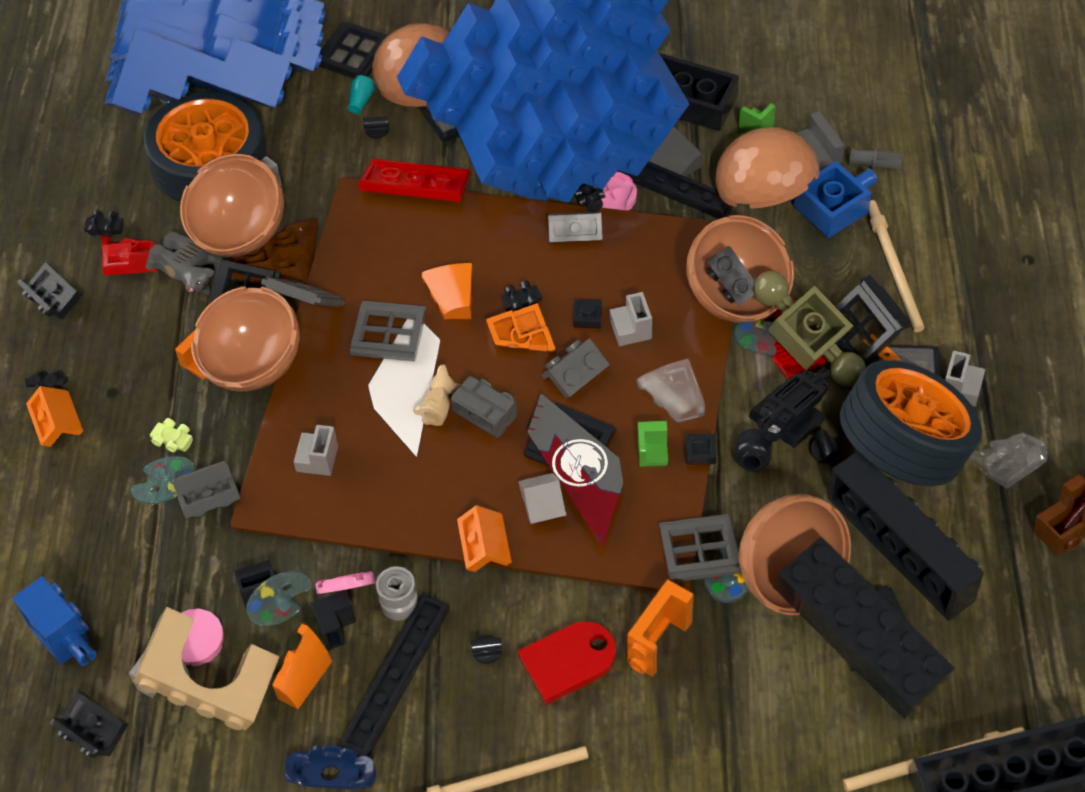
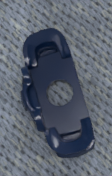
(307, 768)

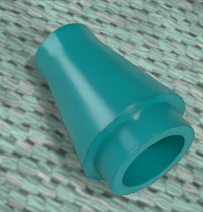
(360, 92)

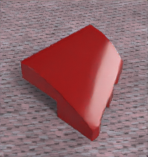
(125, 256)

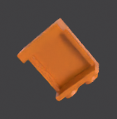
(669, 606)

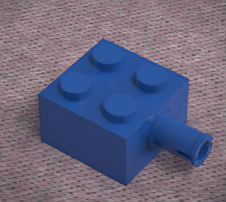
(836, 198)
(55, 621)

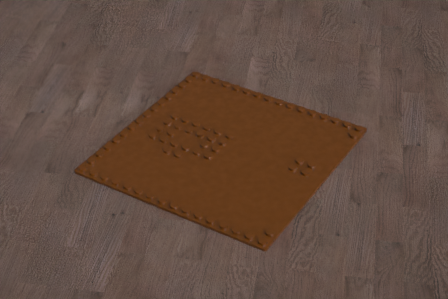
(411, 504)

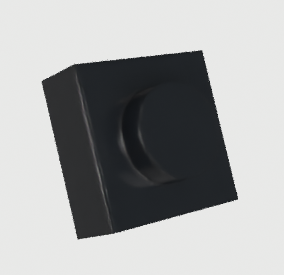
(587, 313)
(700, 449)

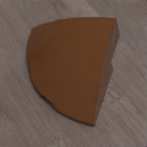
(288, 253)

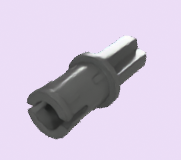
(875, 158)

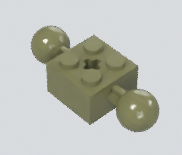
(798, 339)

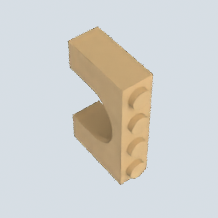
(164, 673)

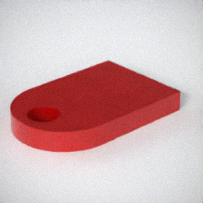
(567, 661)

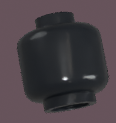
(752, 450)

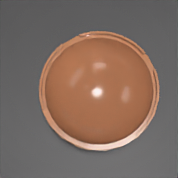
(393, 55)
(766, 168)
(232, 205)
(758, 250)
(246, 339)
(780, 535)

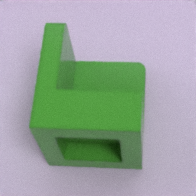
(755, 119)
(652, 443)

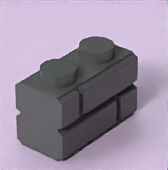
(484, 406)

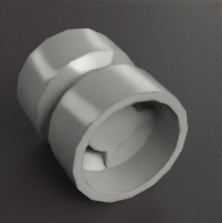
(396, 593)

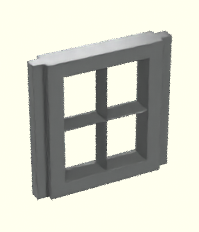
(303, 292)
(386, 350)
(696, 527)

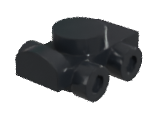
(590, 197)
(103, 226)
(520, 299)
(43, 379)

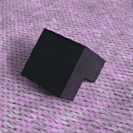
(251, 577)
(331, 615)

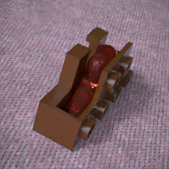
(1064, 523)

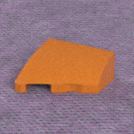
(451, 289)
(521, 330)
(301, 669)

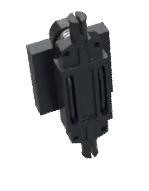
(790, 409)

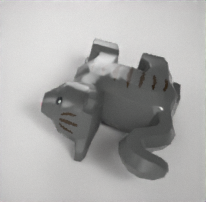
(185, 263)

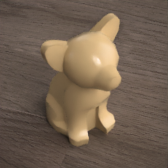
(436, 401)

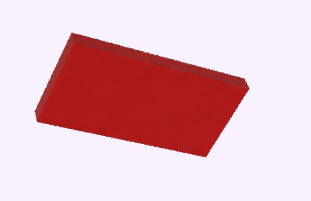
(415, 180)

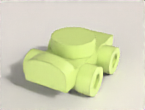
(171, 437)

